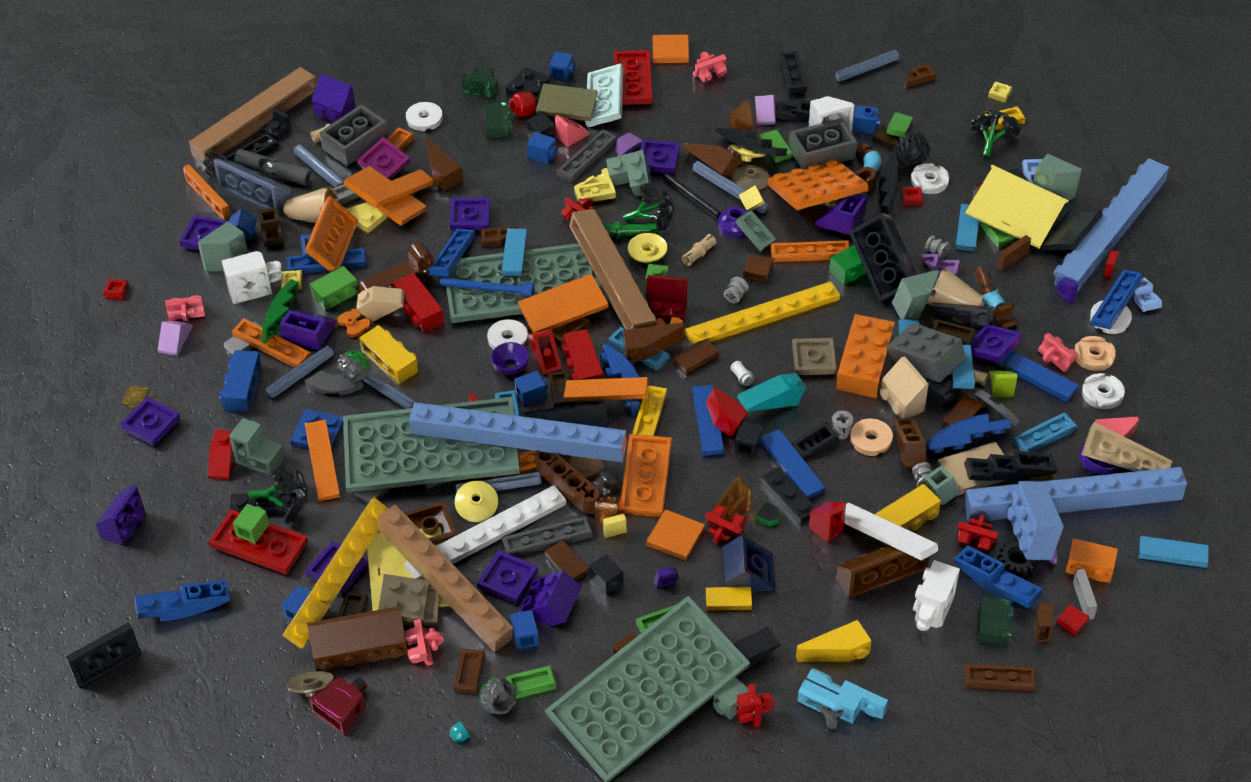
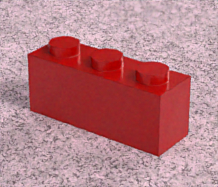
(419, 303)
(581, 356)

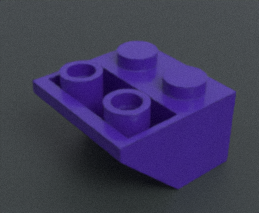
(843, 213)
(306, 328)
(121, 516)
(551, 598)

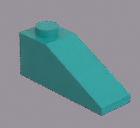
(775, 393)

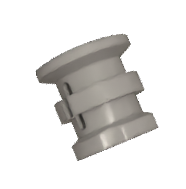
(937, 246)
(736, 289)
(845, 423)
(920, 471)

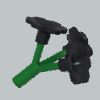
(983, 122)
(652, 194)
(284, 482)

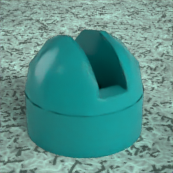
(458, 732)

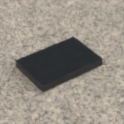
(1071, 230)
(103, 655)

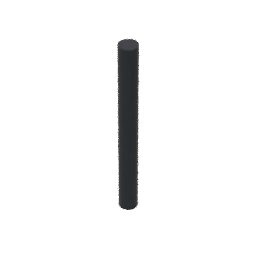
(693, 196)

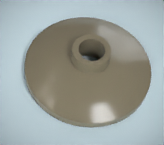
(749, 176)
(310, 682)

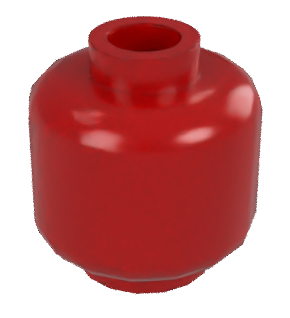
(523, 104)

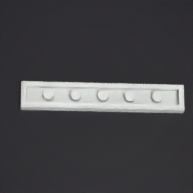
(889, 532)

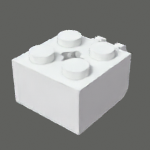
(250, 276)
(935, 595)

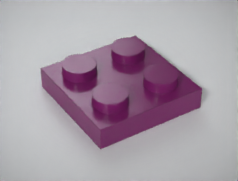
(384, 158)

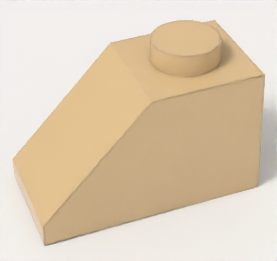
(379, 301)

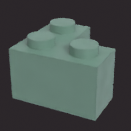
(630, 169)
(254, 450)

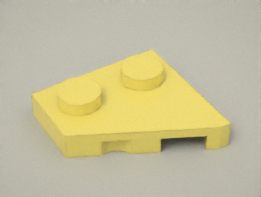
(596, 188)
(367, 216)

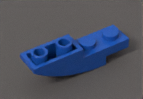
(619, 367)
(959, 432)
(995, 579)
(186, 602)

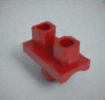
(571, 206)
(733, 528)
(977, 530)
(752, 706)

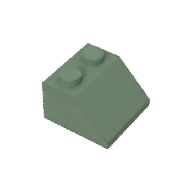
(1058, 177)
(221, 245)
(913, 294)

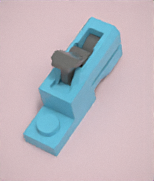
(839, 701)

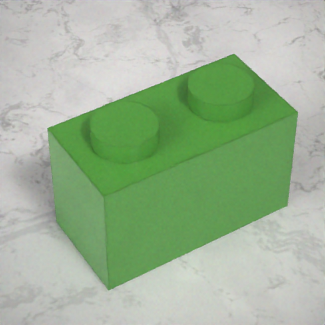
(334, 288)

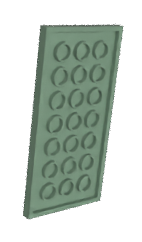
(541, 266)
(387, 454)
(647, 689)

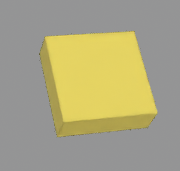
(1000, 92)
(751, 198)
(295, 275)
(614, 525)

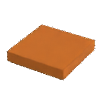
(670, 49)
(675, 535)

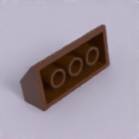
(877, 570)
(357, 638)

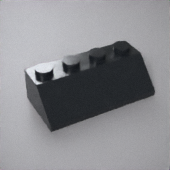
(882, 255)
(585, 414)

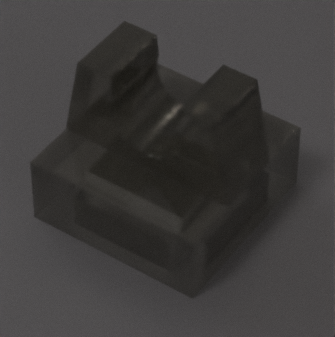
(212, 155)
(607, 483)

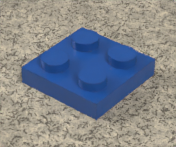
(334, 427)

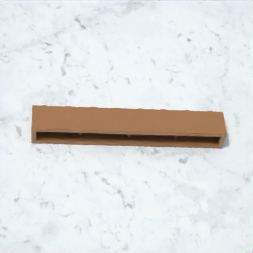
(254, 114)
(611, 270)
(445, 578)

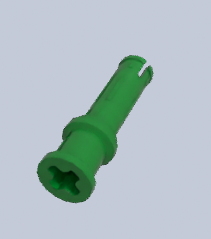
(618, 229)

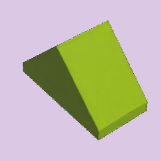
(1002, 383)

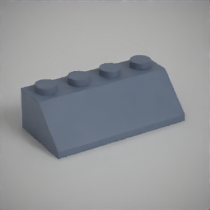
(251, 186)

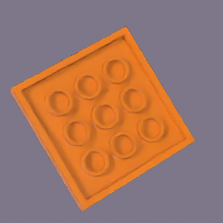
(817, 184)

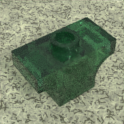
(480, 83)

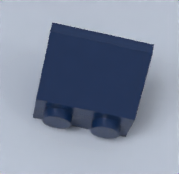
(748, 565)

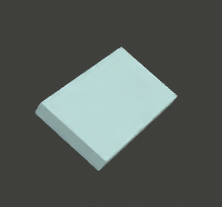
(610, 94)

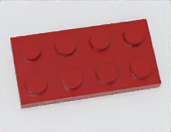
(636, 76)
(275, 548)

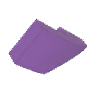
(627, 143)
(934, 263)

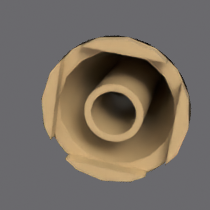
(309, 205)
(953, 290)

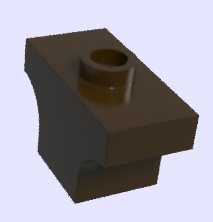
(270, 227)

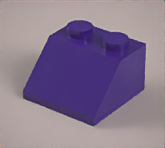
(332, 98)

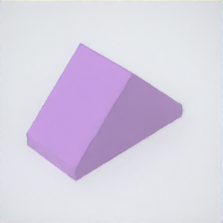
(766, 109)
(173, 336)

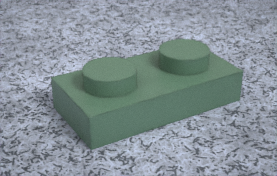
(755, 230)

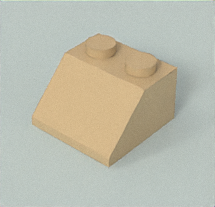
(904, 389)

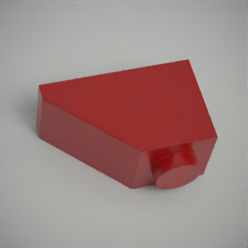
(545, 351)
(725, 412)
(221, 456)
(828, 520)

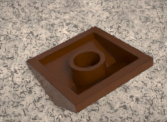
(433, 517)

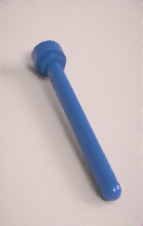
(526, 290)

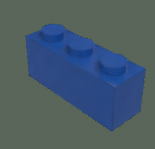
(240, 381)

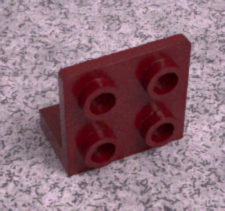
(667, 296)

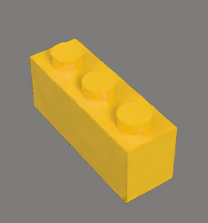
(389, 354)
(912, 509)

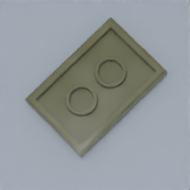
(567, 102)

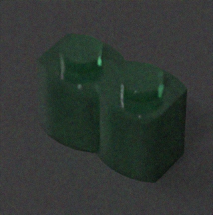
(497, 120)
(993, 620)

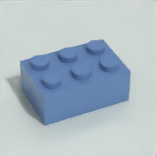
(1035, 520)

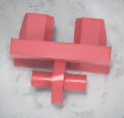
(708, 64)
(185, 308)
(1055, 352)
(425, 642)

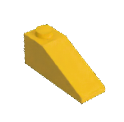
(838, 645)

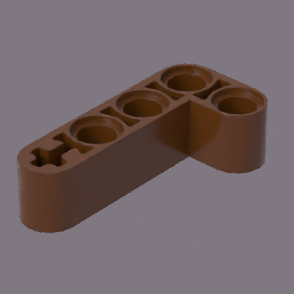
(419, 263)
(567, 480)

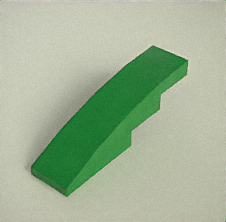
(278, 309)

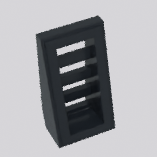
(818, 432)

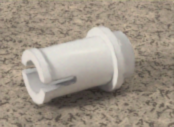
(744, 376)

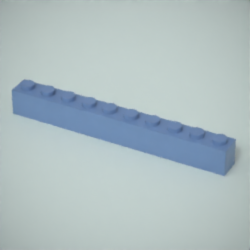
(1113, 223)
(518, 432)
(1085, 493)

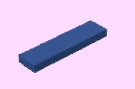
(452, 252)
(353, 259)
(1116, 299)
(1039, 376)
(709, 435)
(792, 464)

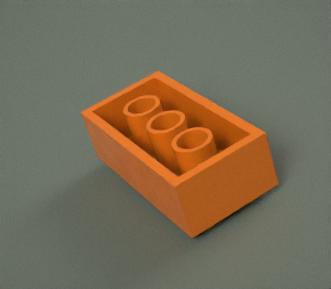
(865, 356)

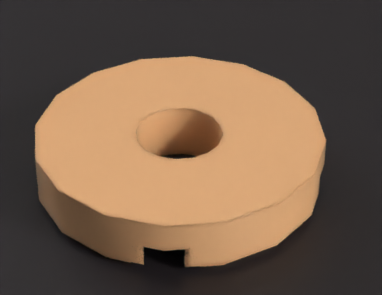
(1095, 362)
(871, 427)

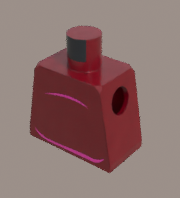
(340, 703)

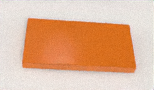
(399, 210)
(331, 235)
(563, 304)
(645, 475)

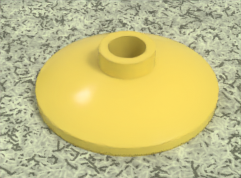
(746, 155)
(647, 247)
(480, 510)

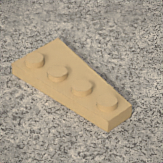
(1120, 451)

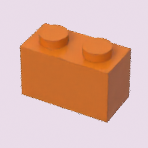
(1094, 558)

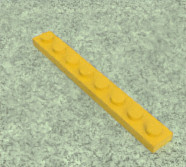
(763, 314)
(335, 573)

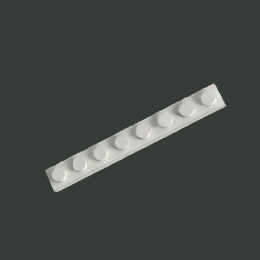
(497, 527)

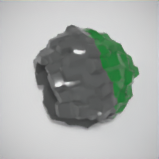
(353, 365)
(498, 696)

